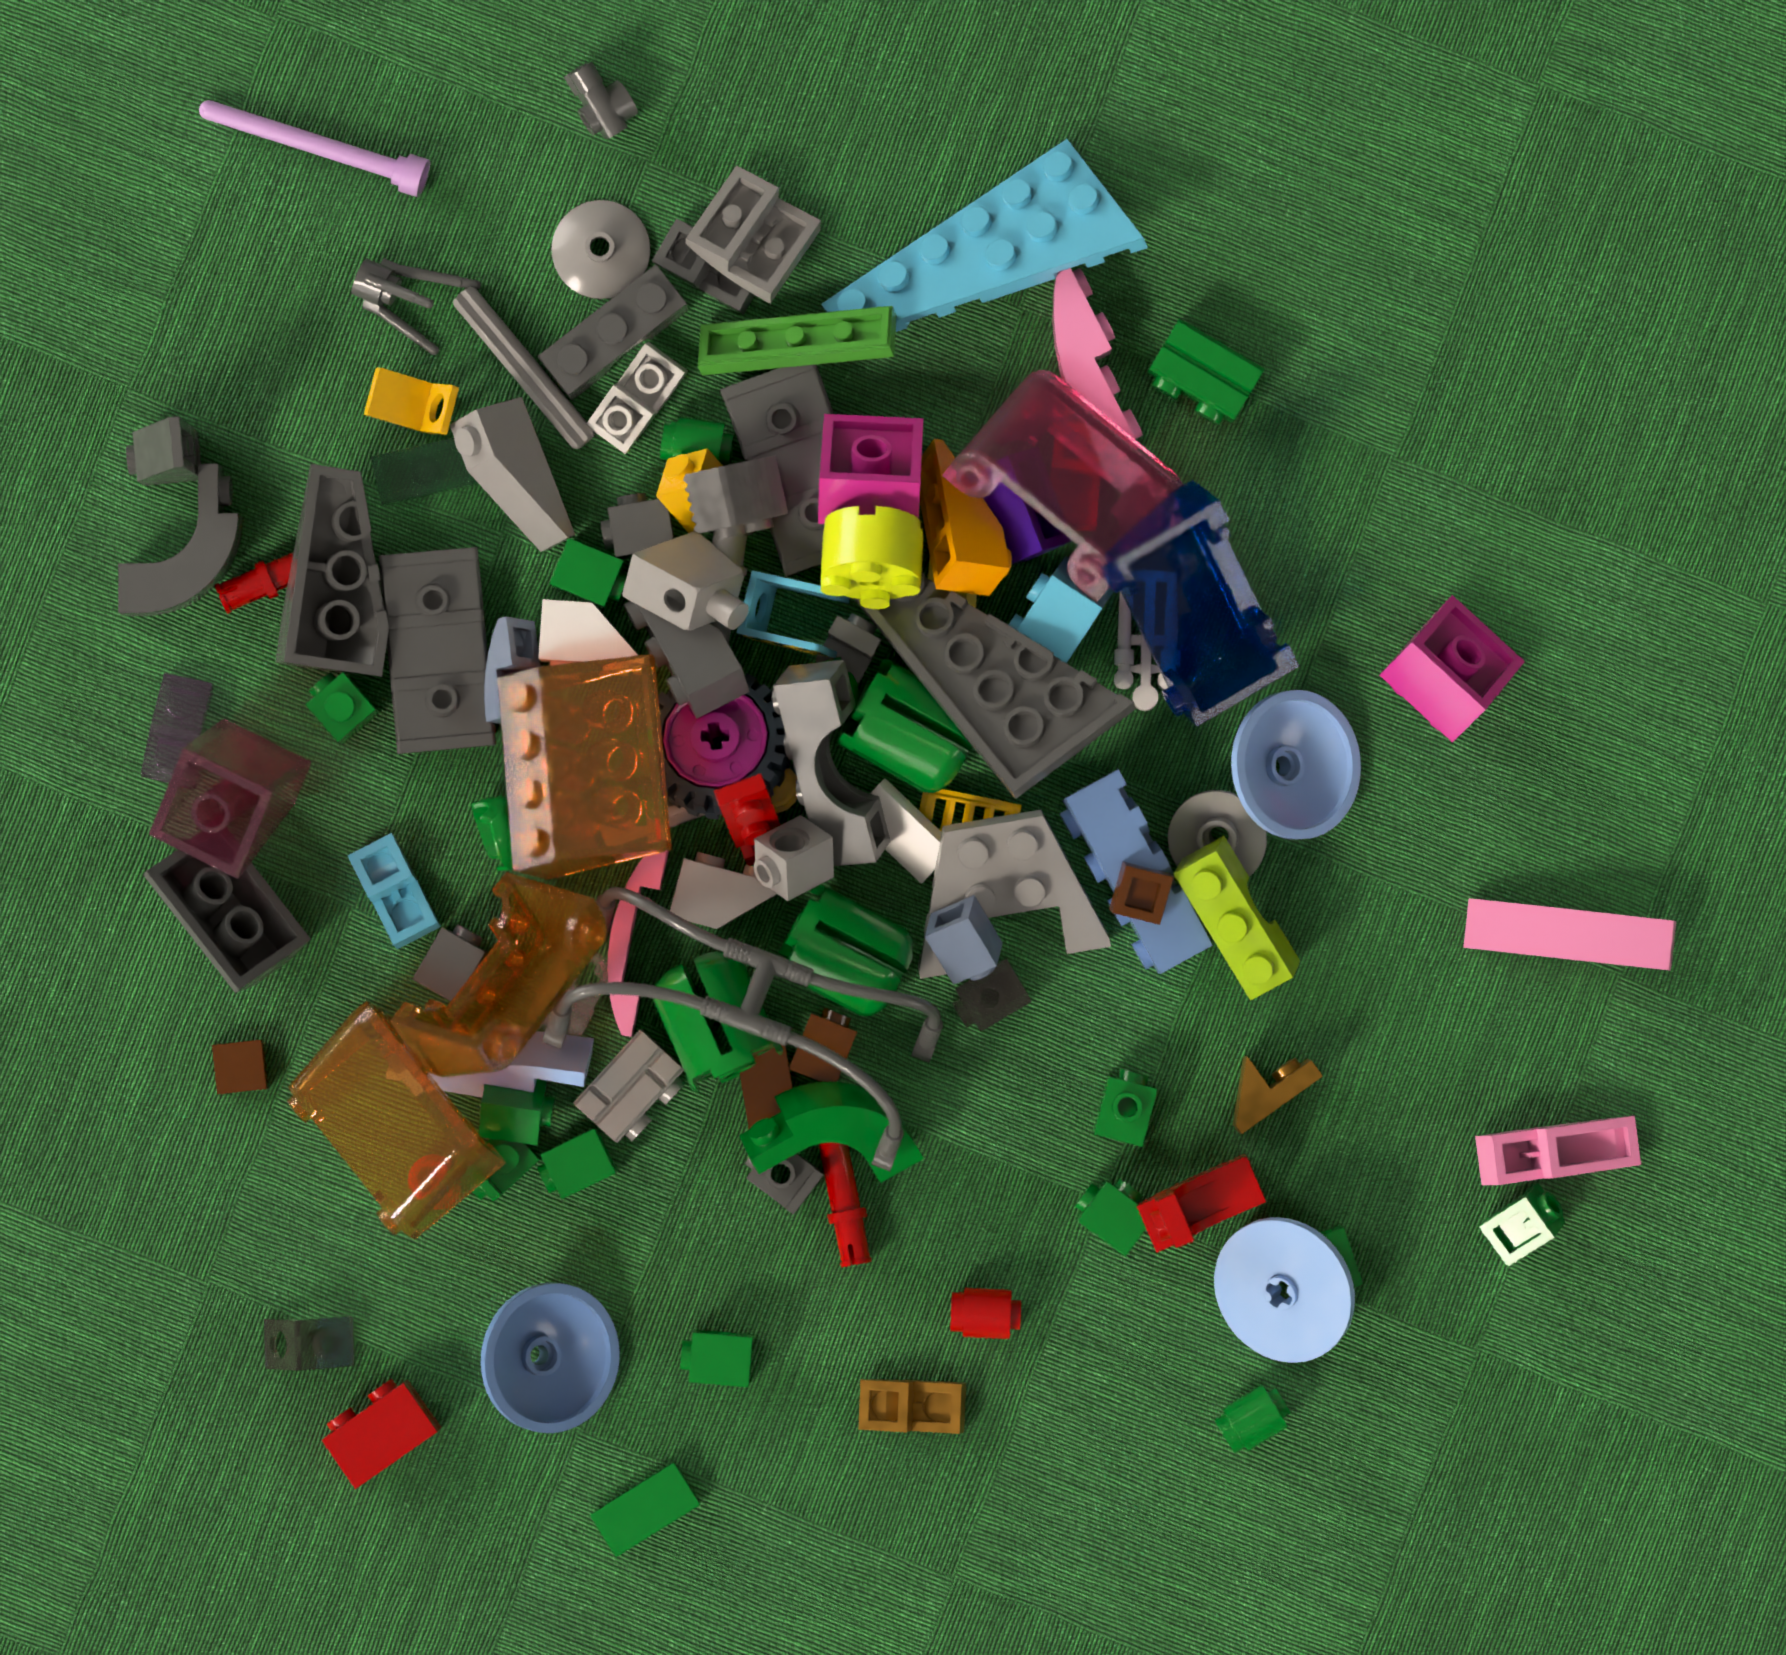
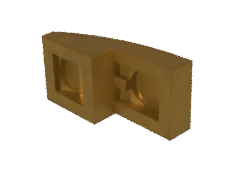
(912, 1406)

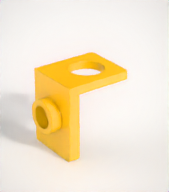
(410, 402)

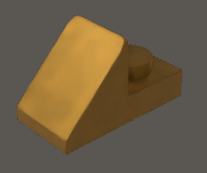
(1258, 1100)

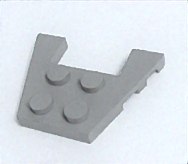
(1011, 869)

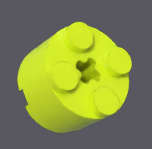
(872, 555)

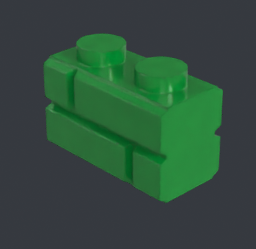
(1204, 372)

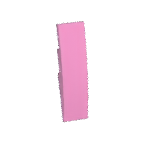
(1570, 934)

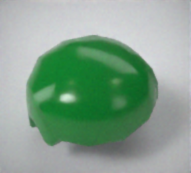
(493, 825)

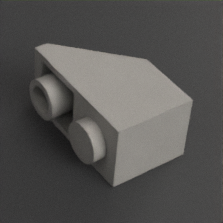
(716, 895)

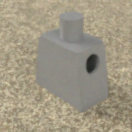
(687, 583)

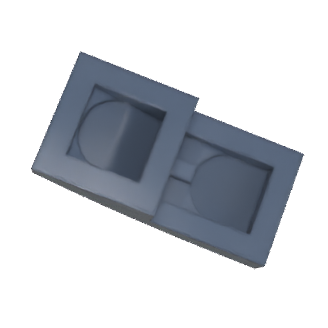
(510, 651)

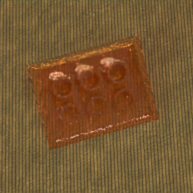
(583, 765)

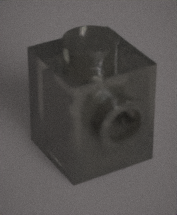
(990, 997)

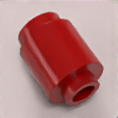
(985, 1313)

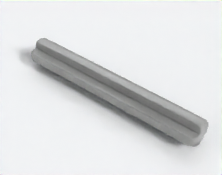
(523, 367)

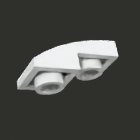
(636, 397)

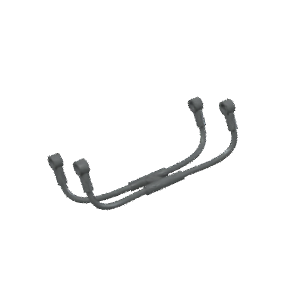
(747, 1016)

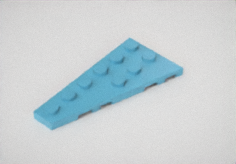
(1001, 243)

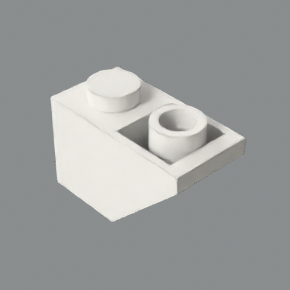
(578, 634)

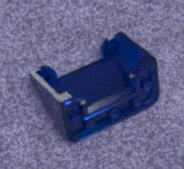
(1196, 605)

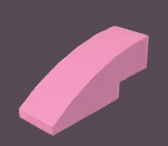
(1558, 1150)

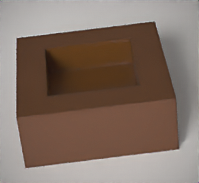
(1141, 893)
(240, 1066)

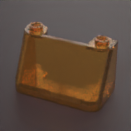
(539, 953)
(392, 1123)

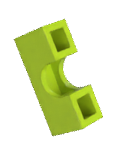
(1221, 898)

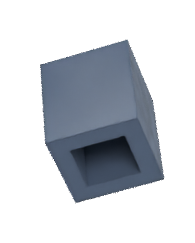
(964, 940)

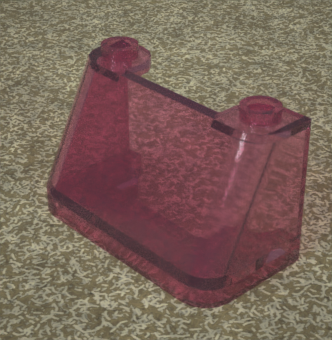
(1068, 468)

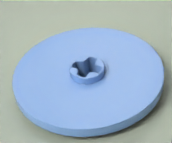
(1317, 1282)

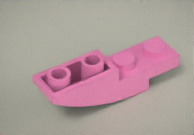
(1080, 342)

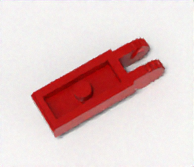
(747, 812)

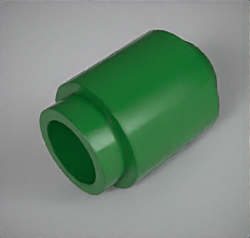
(692, 435)
(1253, 1419)

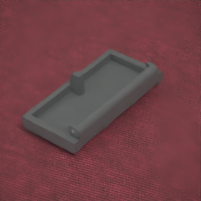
(784, 418)
(436, 649)

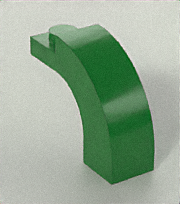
(825, 1115)

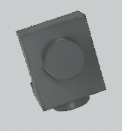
(854, 643)

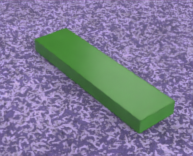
(797, 340)

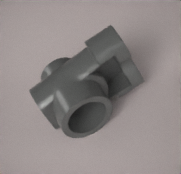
(604, 107)

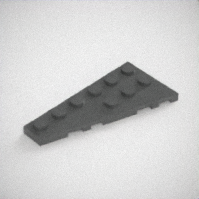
(998, 685)

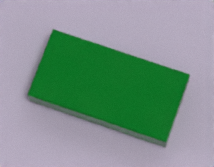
(645, 1509)

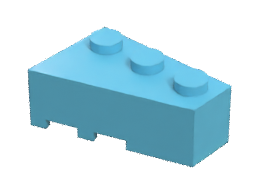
(1059, 613)

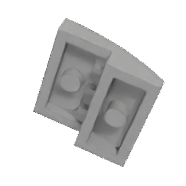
(753, 234)

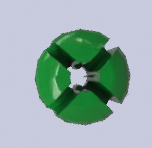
(905, 731)
(850, 946)
(695, 1034)

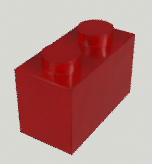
(381, 1432)

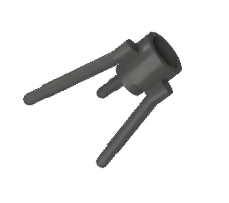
(380, 285)

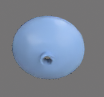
(1315, 759)

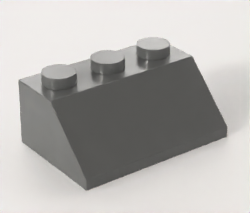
(231, 919)

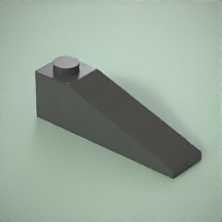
(333, 590)

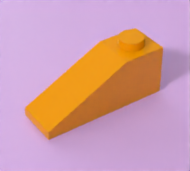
(960, 530)

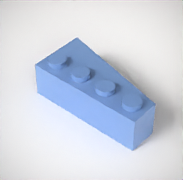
(1119, 834)

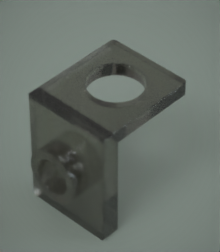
(310, 1343)

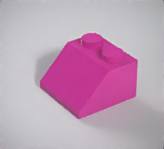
(870, 464)
(1452, 669)

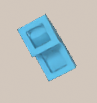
(394, 891)

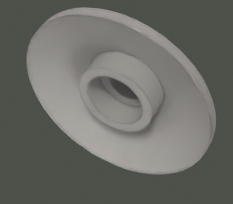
(607, 274)
(1199, 814)

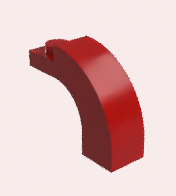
(1200, 1202)

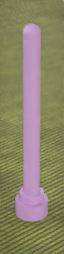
(404, 172)

